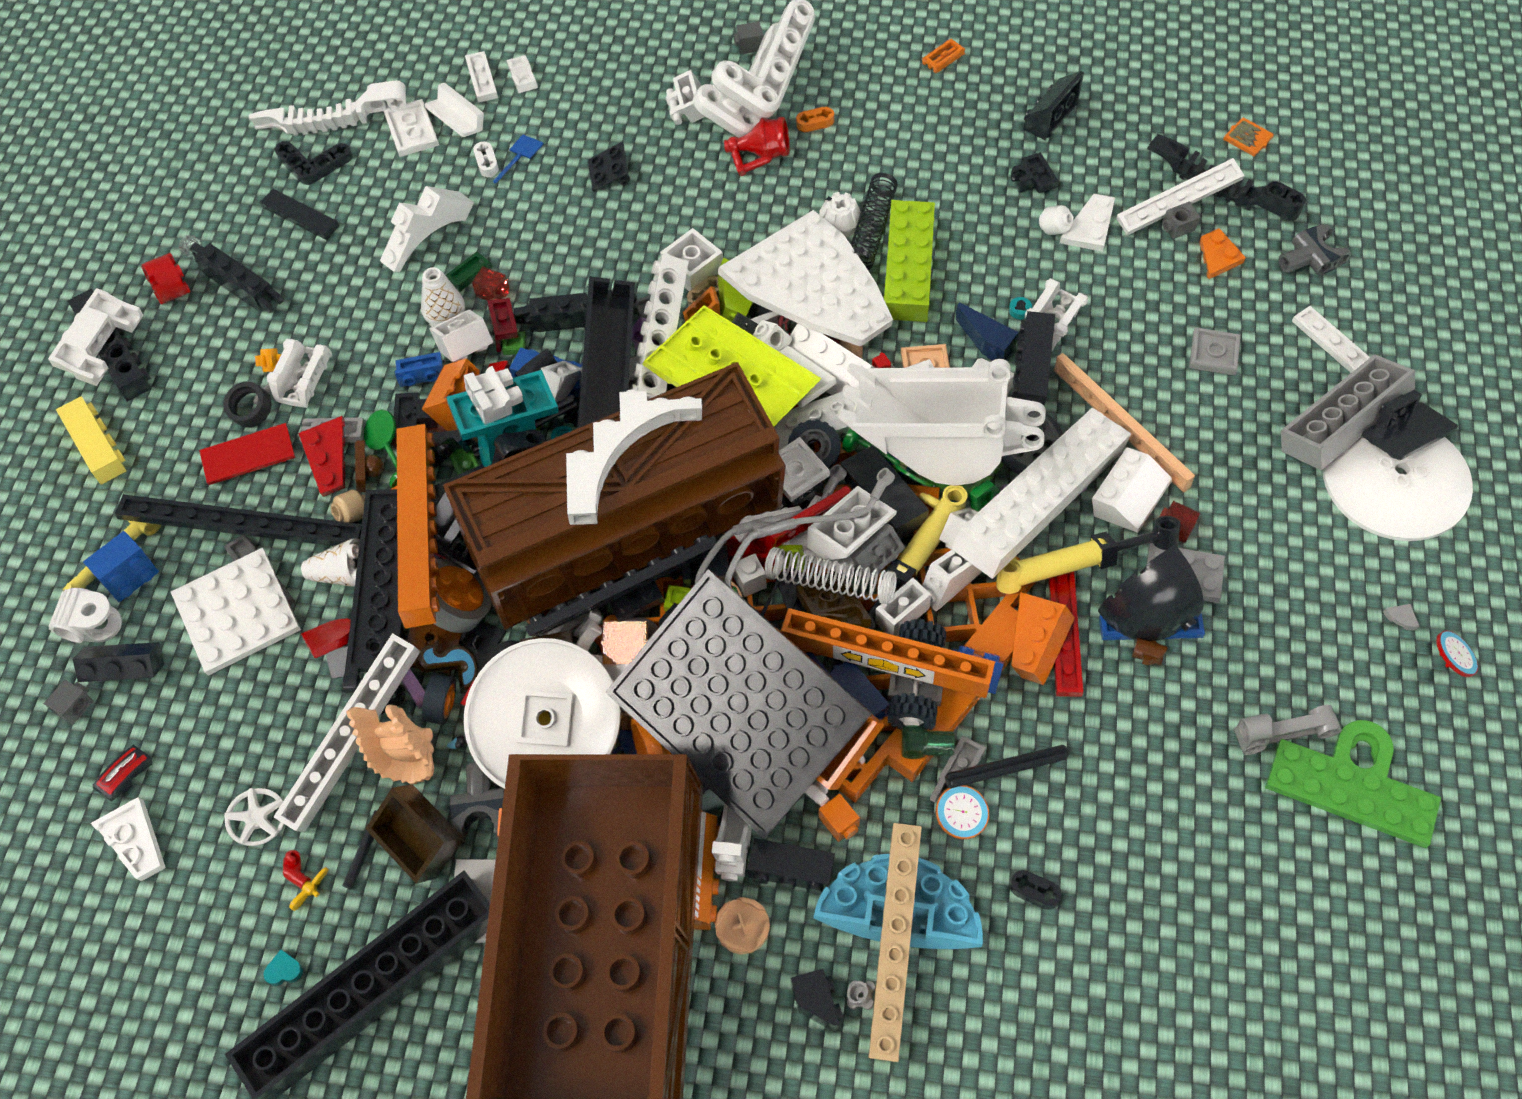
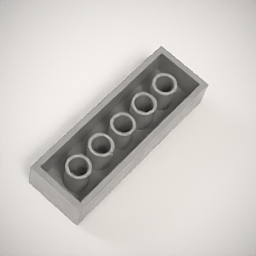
(1345, 412)

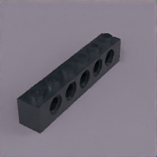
(116, 353)

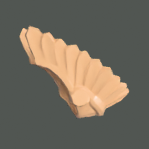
(393, 747)

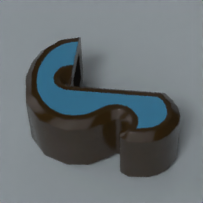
(451, 659)

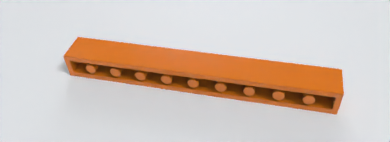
(416, 527)

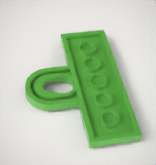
(1353, 791)

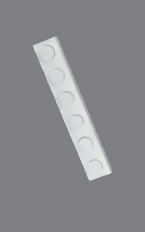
(1190, 190)

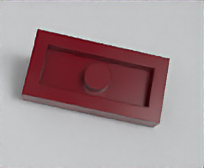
(502, 321)

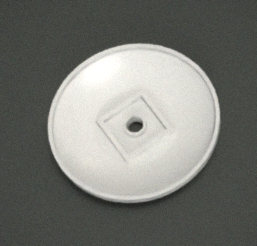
(1400, 505)
(532, 679)

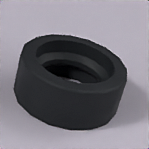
(235, 395)

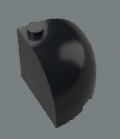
(1157, 601)

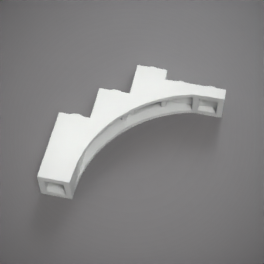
(637, 417)

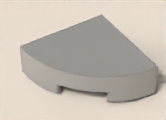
(1402, 616)

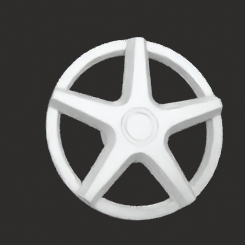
(254, 817)

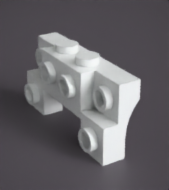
(89, 333)

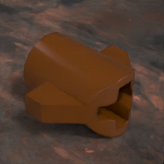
(1149, 652)

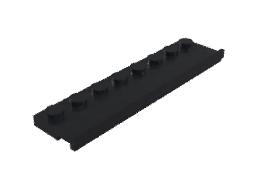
(611, 591)

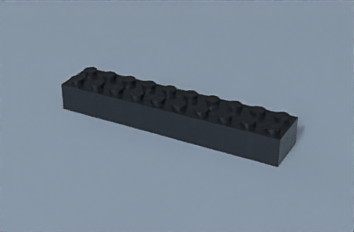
(361, 989)

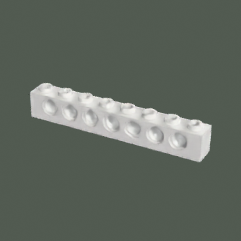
(675, 271)

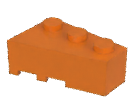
(448, 383)
(1039, 636)

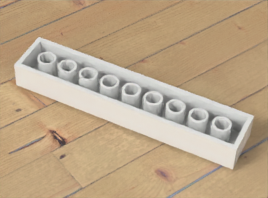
(1040, 493)

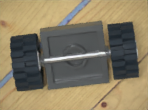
(913, 700)

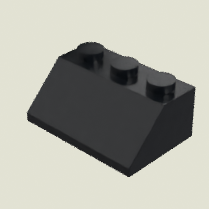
(1054, 106)

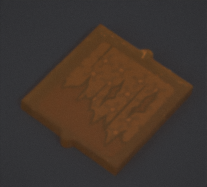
(623, 640)

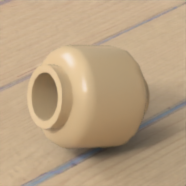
(348, 506)

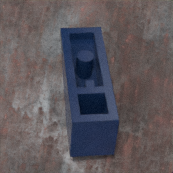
(988, 335)

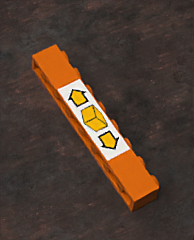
(889, 653)

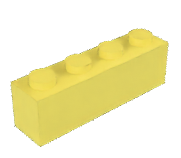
(91, 440)

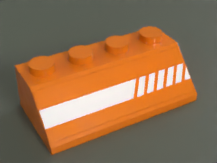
(706, 882)

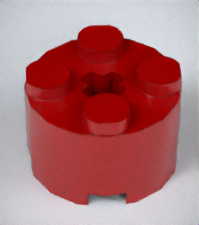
(165, 278)

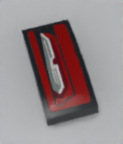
(119, 774)

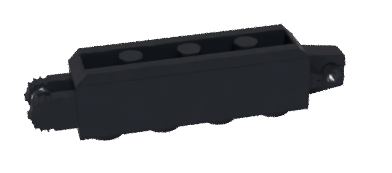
(235, 277)
(556, 312)

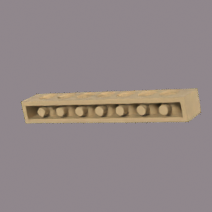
(895, 943)

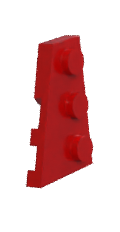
(325, 454)

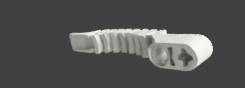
(377, 98)

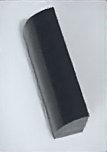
(863, 472)

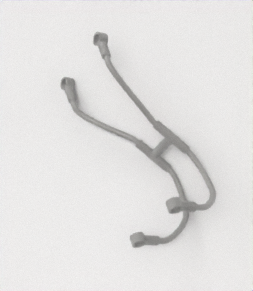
(767, 526)

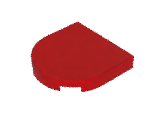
(327, 637)

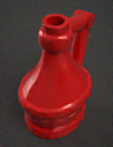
(766, 140)

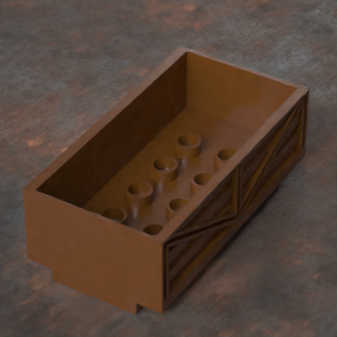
(655, 498)
(590, 930)

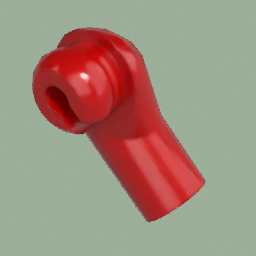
(292, 869)

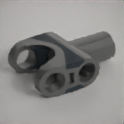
(1314, 252)
(477, 803)

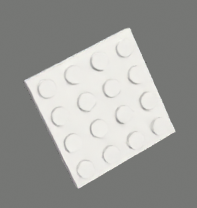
(235, 611)

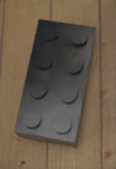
(1033, 357)

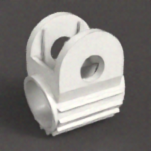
(80, 613)

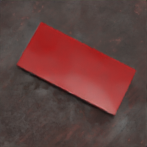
(247, 454)

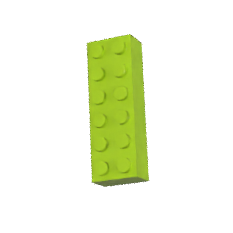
(909, 260)

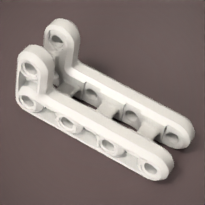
(745, 96)

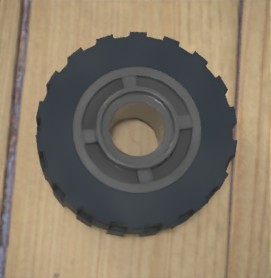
(823, 434)

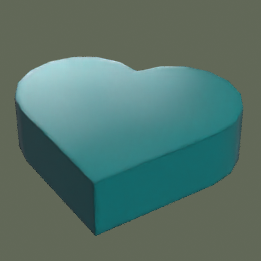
(282, 969)

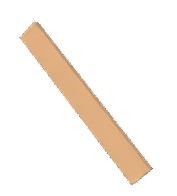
(1140, 437)

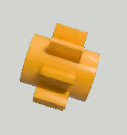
(268, 359)

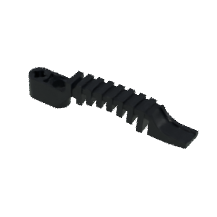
(1272, 197)
(449, 441)

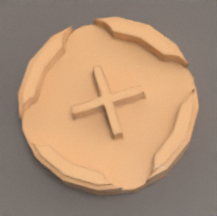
(742, 925)

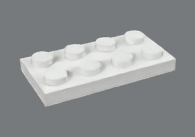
(827, 355)

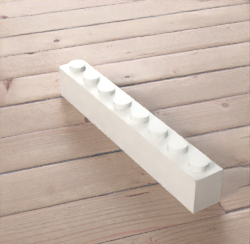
(340, 744)

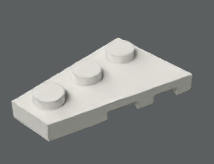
(1091, 224)
(133, 838)

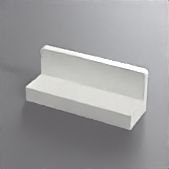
(456, 111)

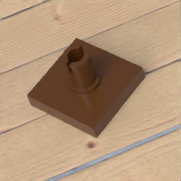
(433, 635)

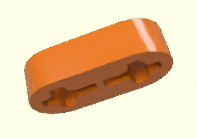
(815, 119)

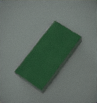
(466, 272)

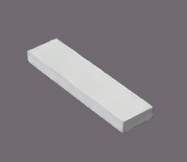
(1330, 339)

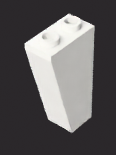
(948, 577)

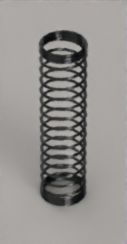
(881, 193)

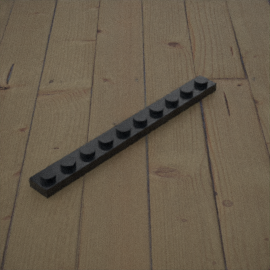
(236, 521)

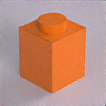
(839, 818)

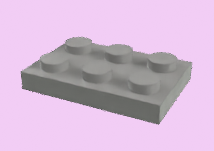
(1207, 568)

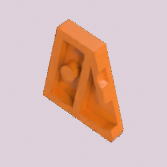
(1219, 253)

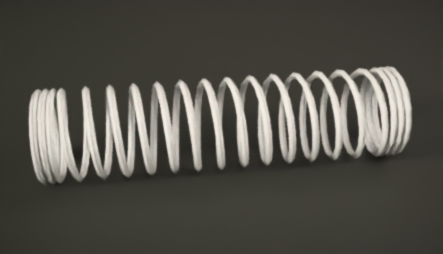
(885, 589)

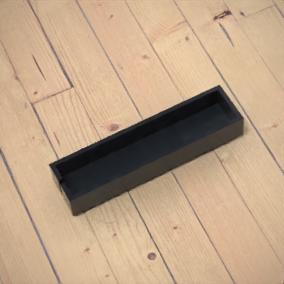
(605, 349)

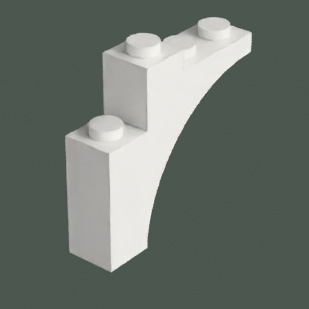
(416, 222)
(731, 846)

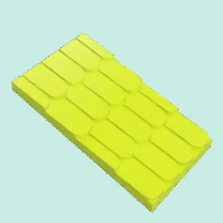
(713, 342)

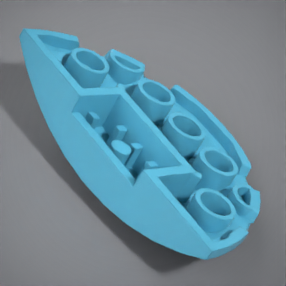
(940, 912)

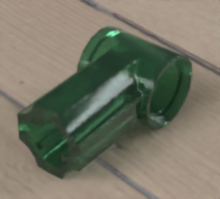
(918, 742)

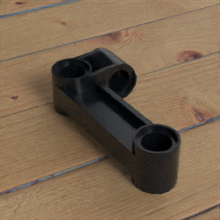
(513, 443)

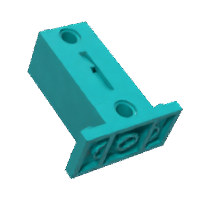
(536, 403)

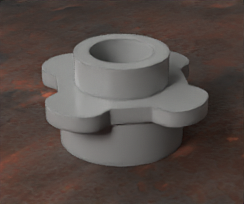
(854, 991)

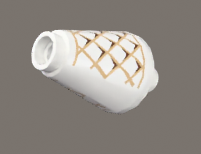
(439, 297)
(334, 565)

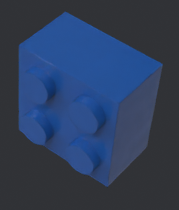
(121, 566)

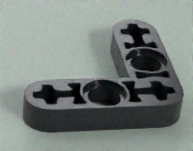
(312, 167)

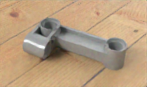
(1258, 731)

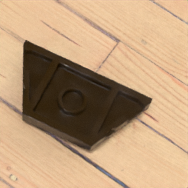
(831, 604)

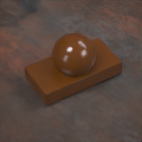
(368, 466)

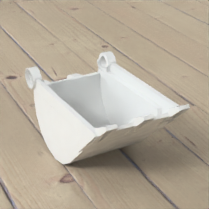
(942, 420)

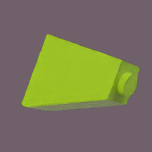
(731, 299)

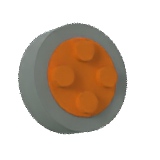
(460, 598)

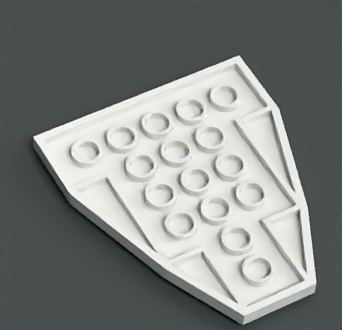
(812, 280)

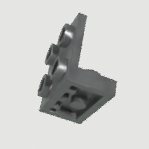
(878, 550)

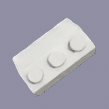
(1131, 490)
(843, 537)

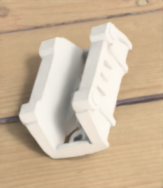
(1044, 305)
(289, 370)

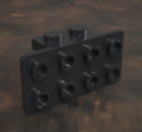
(1407, 426)

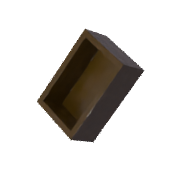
(414, 833)

